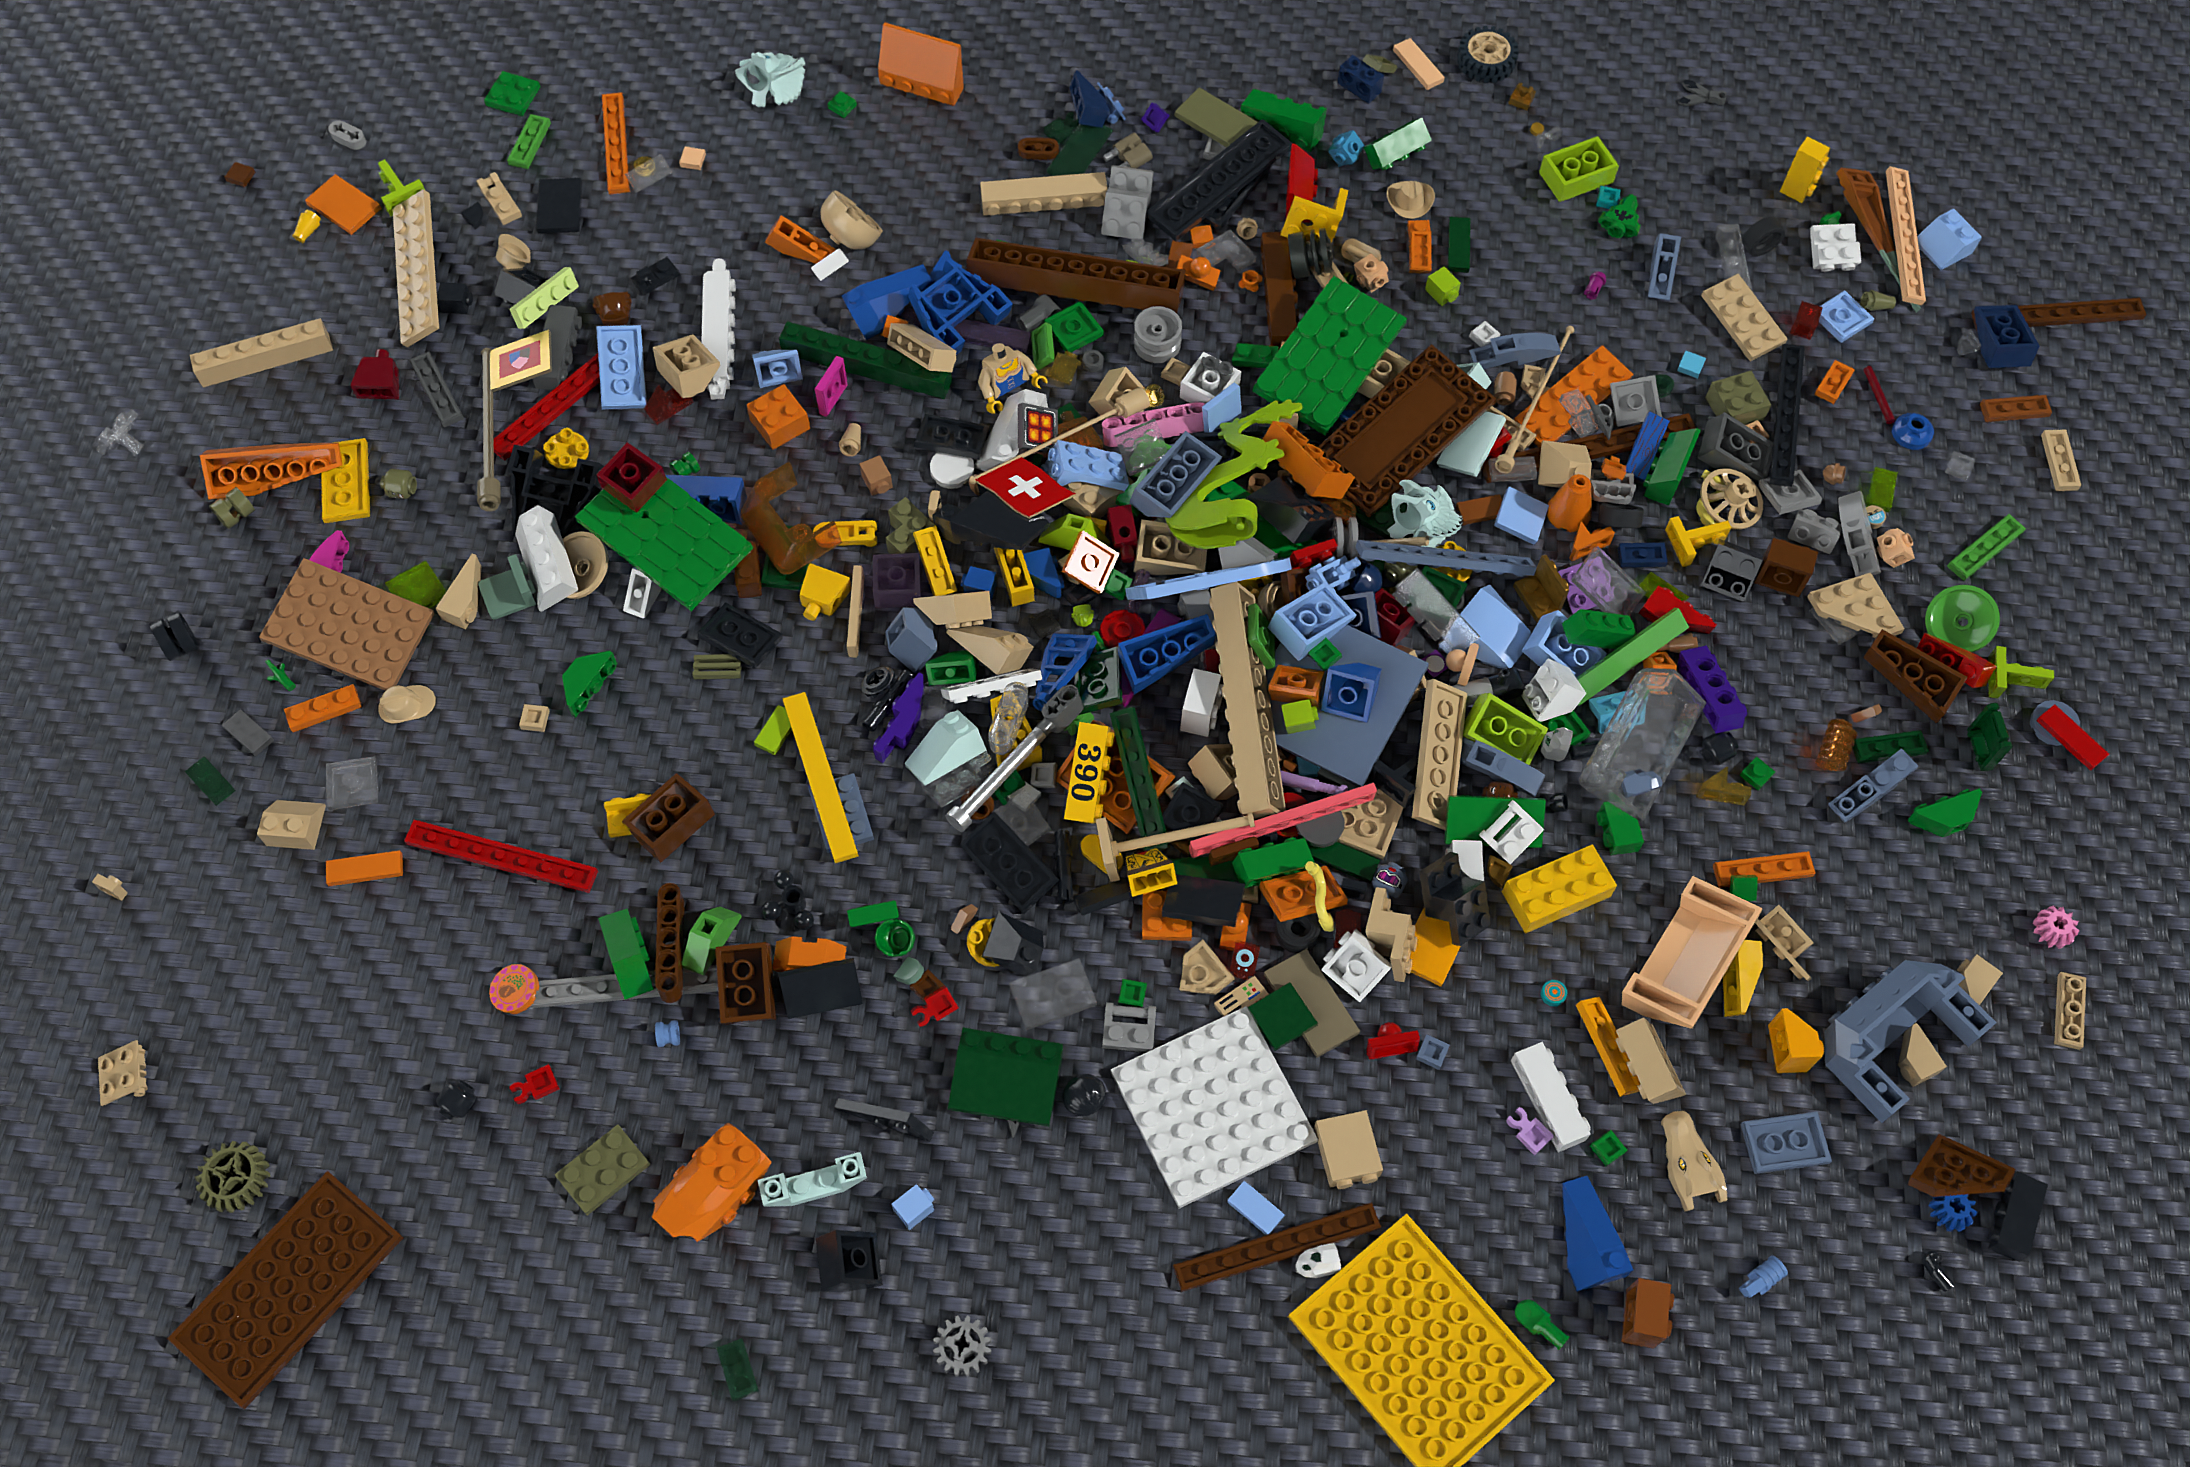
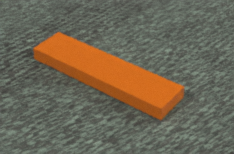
(1766, 868)

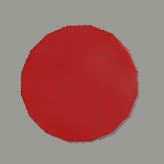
(1120, 626)

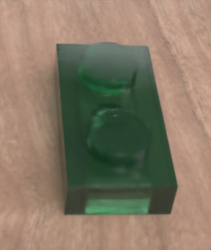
(210, 781)
(737, 1369)

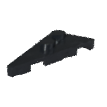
(886, 1117)

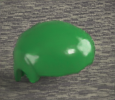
(895, 938)

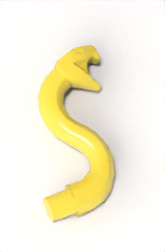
(1705, 518)
(1325, 918)

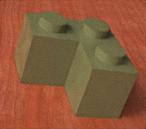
(906, 520)

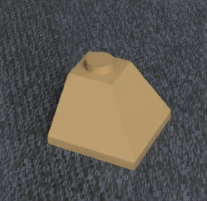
(1561, 462)

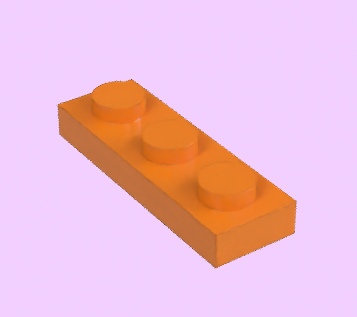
(322, 708)

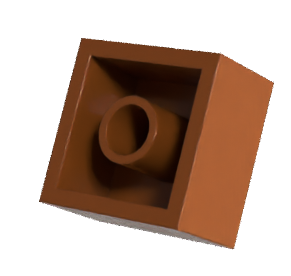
(1647, 1313)

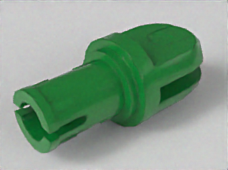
(1538, 1322)

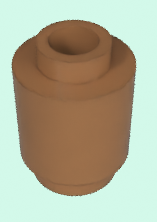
(1505, 388)

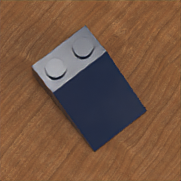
(2005, 336)
(1366, 612)

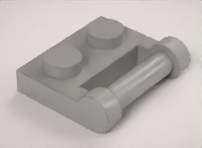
(1129, 1035)

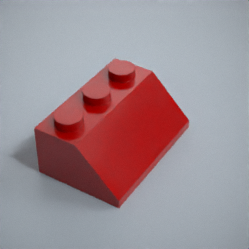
(1300, 177)

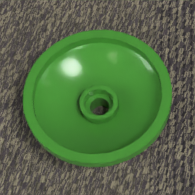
(1963, 603)

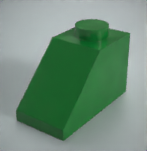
(952, 668)

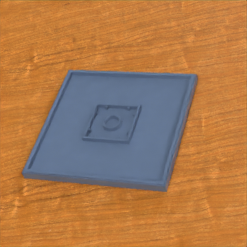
(1343, 743)

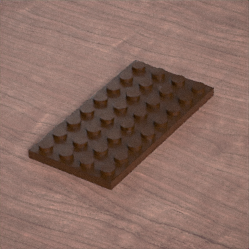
(285, 1289)

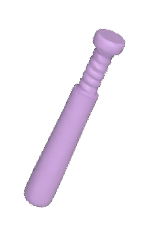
(1310, 784)

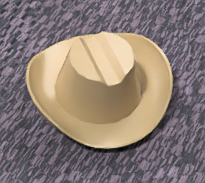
(1410, 198)

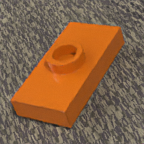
(1420, 252)

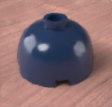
(1366, 580)

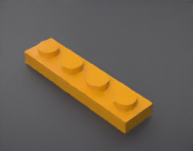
(1604, 1035)

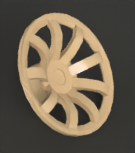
(1735, 495)

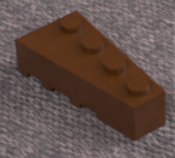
(1917, 675)

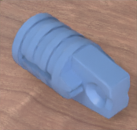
(1764, 1277)

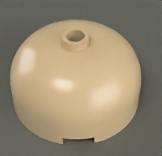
(848, 222)

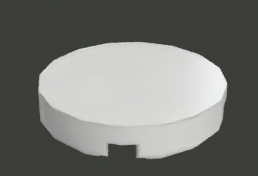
(951, 470)

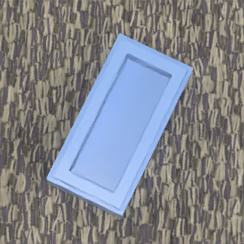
(1255, 1208)

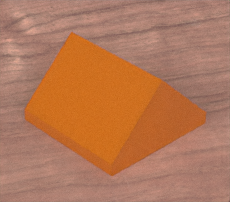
(1296, 684)

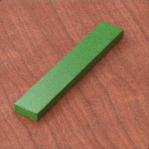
(1632, 653)

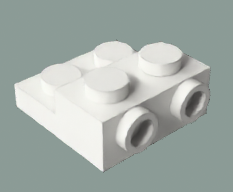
(1835, 247)
(1355, 965)

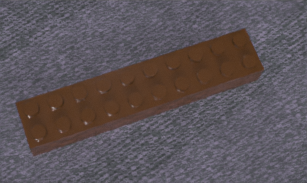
(1075, 275)

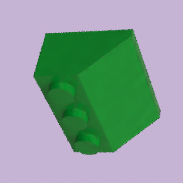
(1670, 465)

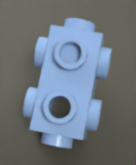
(1334, 572)

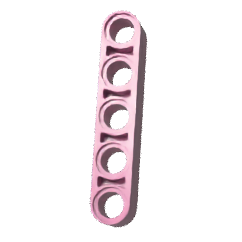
(1170, 421)

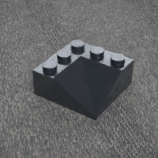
(1293, 510)

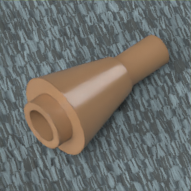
(1681, 643)

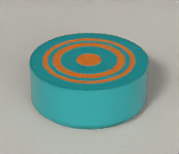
(1553, 993)

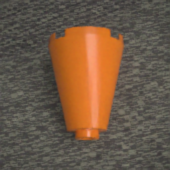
(1571, 504)

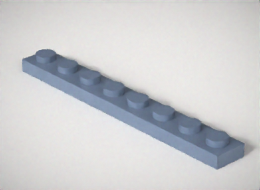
(1449, 558)

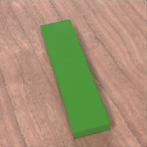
(1986, 547)

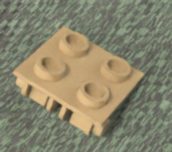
(122, 1073)

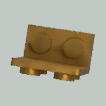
(1543, 591)

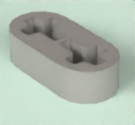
(349, 132)

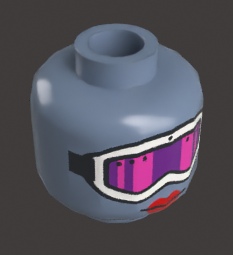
(1392, 878)

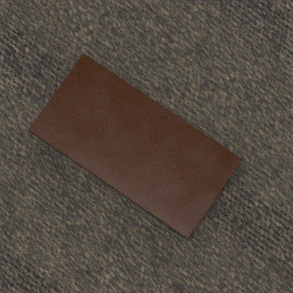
(1405, 427)

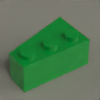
(626, 952)

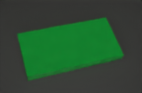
(1472, 814)

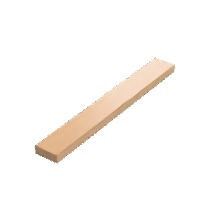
(1905, 236)

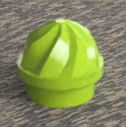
(1083, 615)

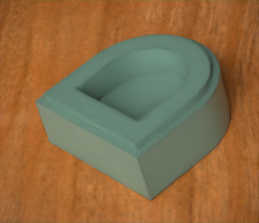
(909, 971)

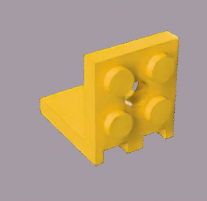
(1320, 216)

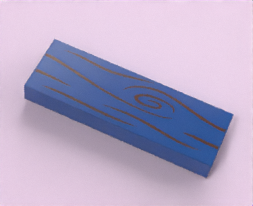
(1646, 446)

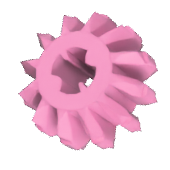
(2055, 927)

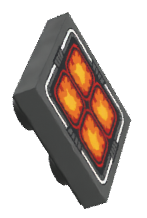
(1036, 426)

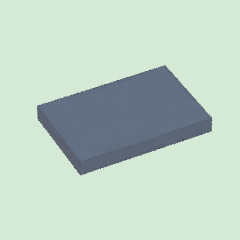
(1785, 1142)

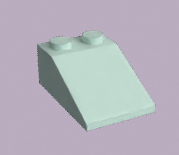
(945, 747)

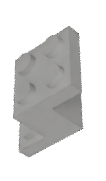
(1127, 202)

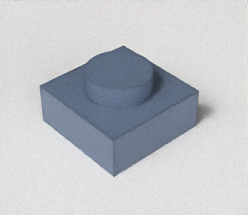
(1432, 1052)

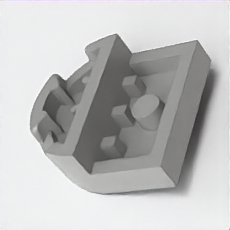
(1612, 491)

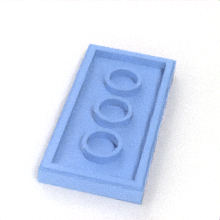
(621, 367)

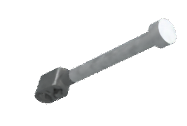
(1057, 715)

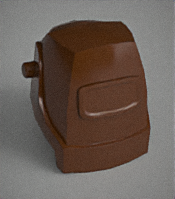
(613, 308)

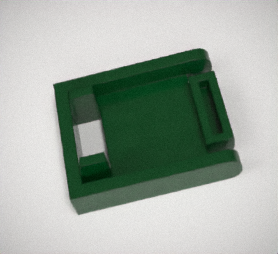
(1989, 737)

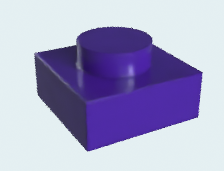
(1155, 117)

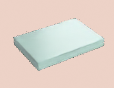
(1472, 447)

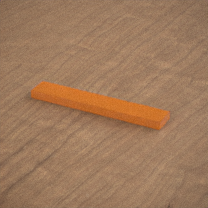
(615, 143)

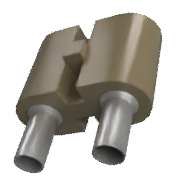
(1131, 151)

